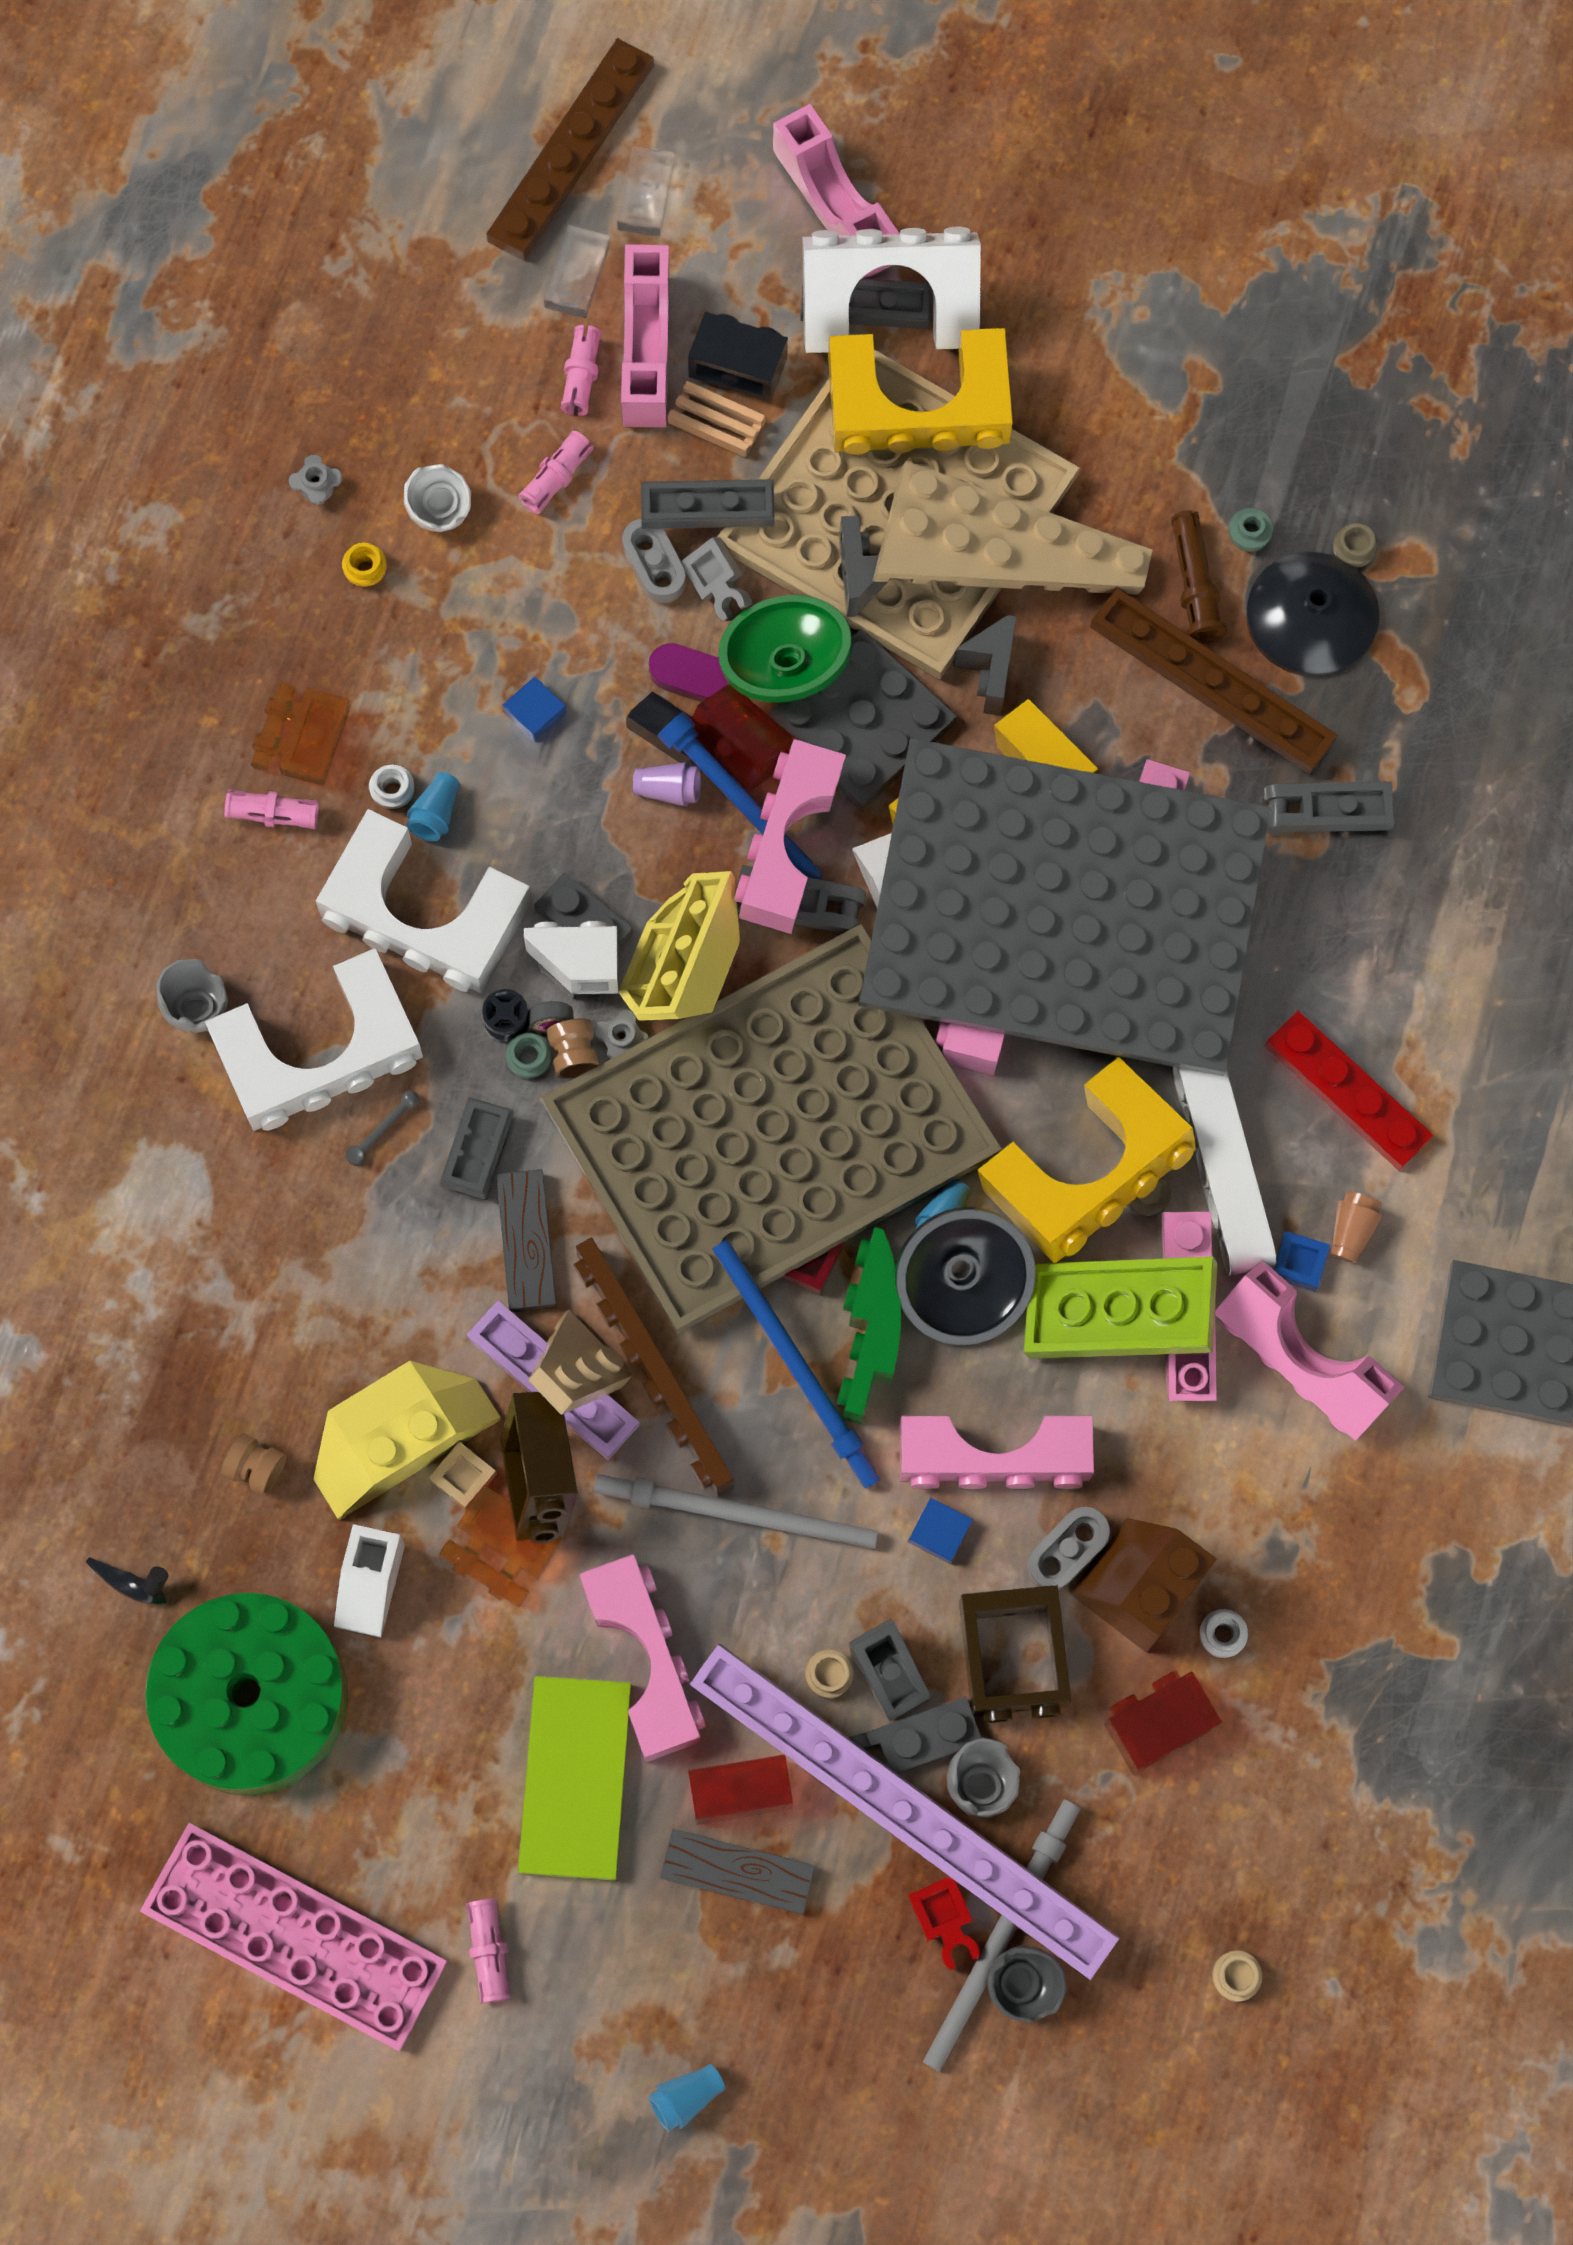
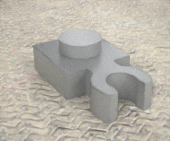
(713, 575)

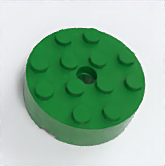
(206, 1664)

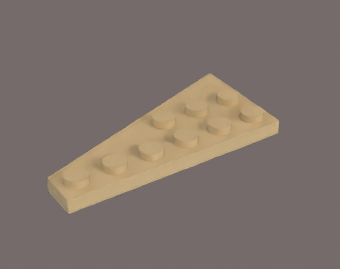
(984, 539)

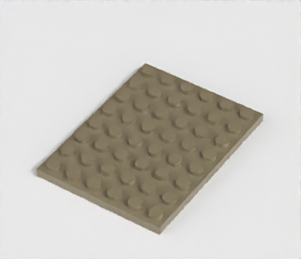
(768, 1128)

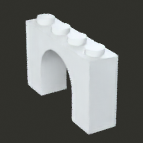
(837, 264)
(461, 950)
(275, 1090)

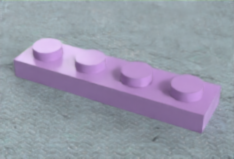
(517, 1351)

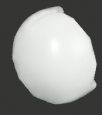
(437, 498)

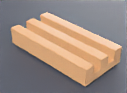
(722, 405)

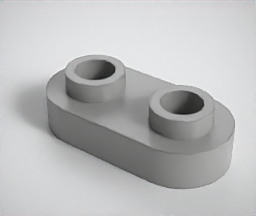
(654, 564)
(1067, 1549)

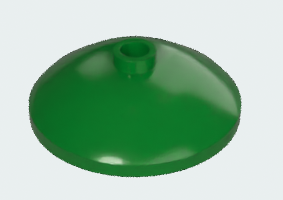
(785, 648)

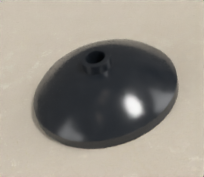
(1307, 636)
(981, 1298)

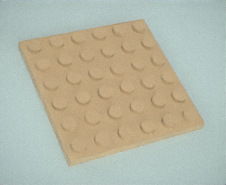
(822, 485)

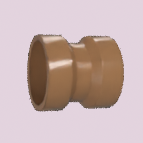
(574, 1049)
(253, 1464)

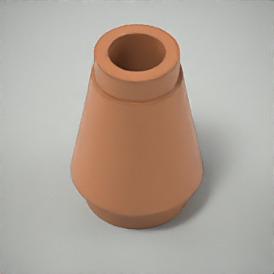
(1354, 1225)

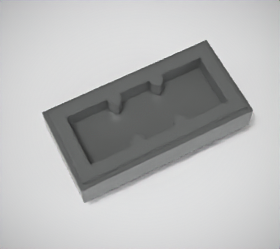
(476, 1148)

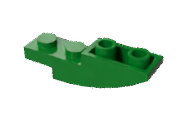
(877, 1311)

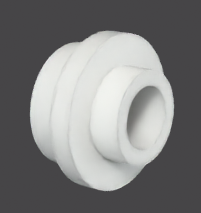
(387, 775)
(1234, 1623)

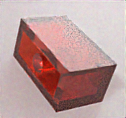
(740, 736)
(1161, 1721)
(740, 1789)

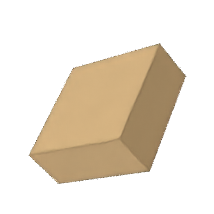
(462, 1475)

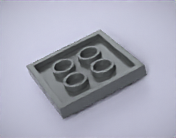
(868, 718)
(1505, 1344)

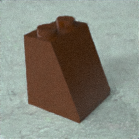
(1143, 1579)

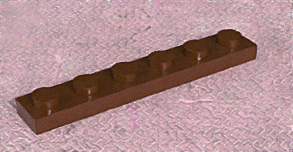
(570, 149)
(1213, 681)
(662, 1385)

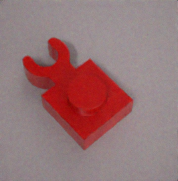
(941, 1914)

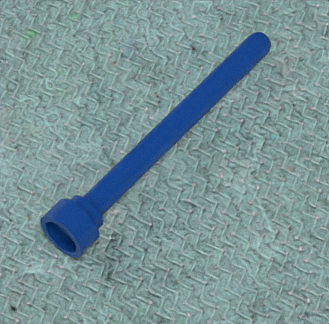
(682, 736)

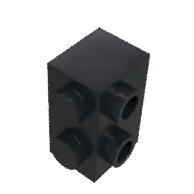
(738, 356)

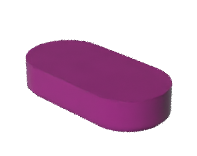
(686, 671)

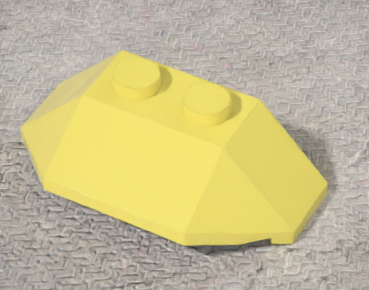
(685, 951)
(396, 1431)

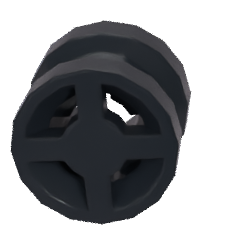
(501, 1007)

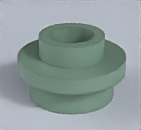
(1247, 540)
(525, 1042)

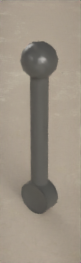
(356, 1154)

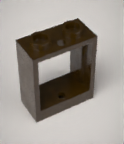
(538, 1468)
(1011, 1603)

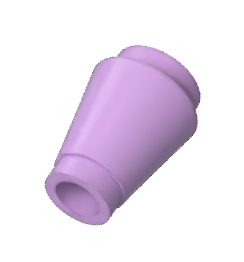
(669, 783)

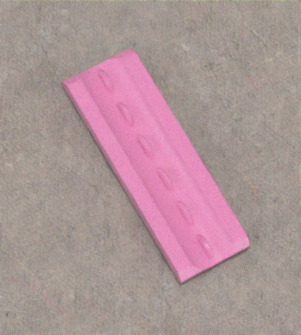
(294, 1936)

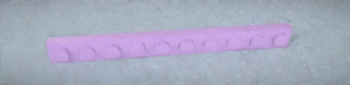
(905, 1811)

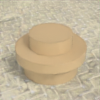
(829, 1674)
(1237, 1976)

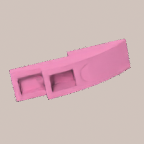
(1192, 1374)

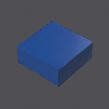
(534, 708)
(1301, 1260)
(940, 1530)

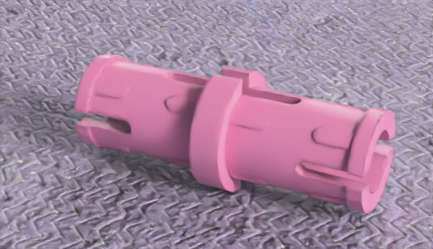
(581, 370)
(555, 472)
(271, 809)
(488, 1950)

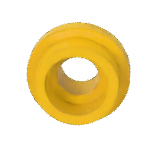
(364, 553)

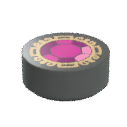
(547, 1014)

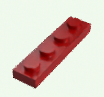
(1348, 1090)

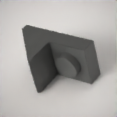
(857, 566)
(990, 655)
(889, 1669)

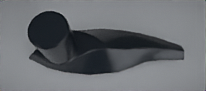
(126, 1583)

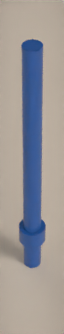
(846, 1441)

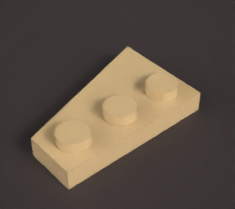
(577, 1367)

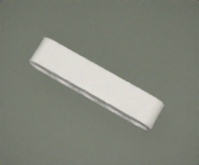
(1225, 1170)

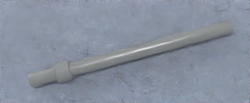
(643, 1493)
(1047, 1849)

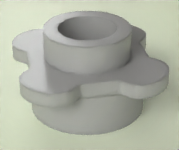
(315, 492)
(623, 1023)

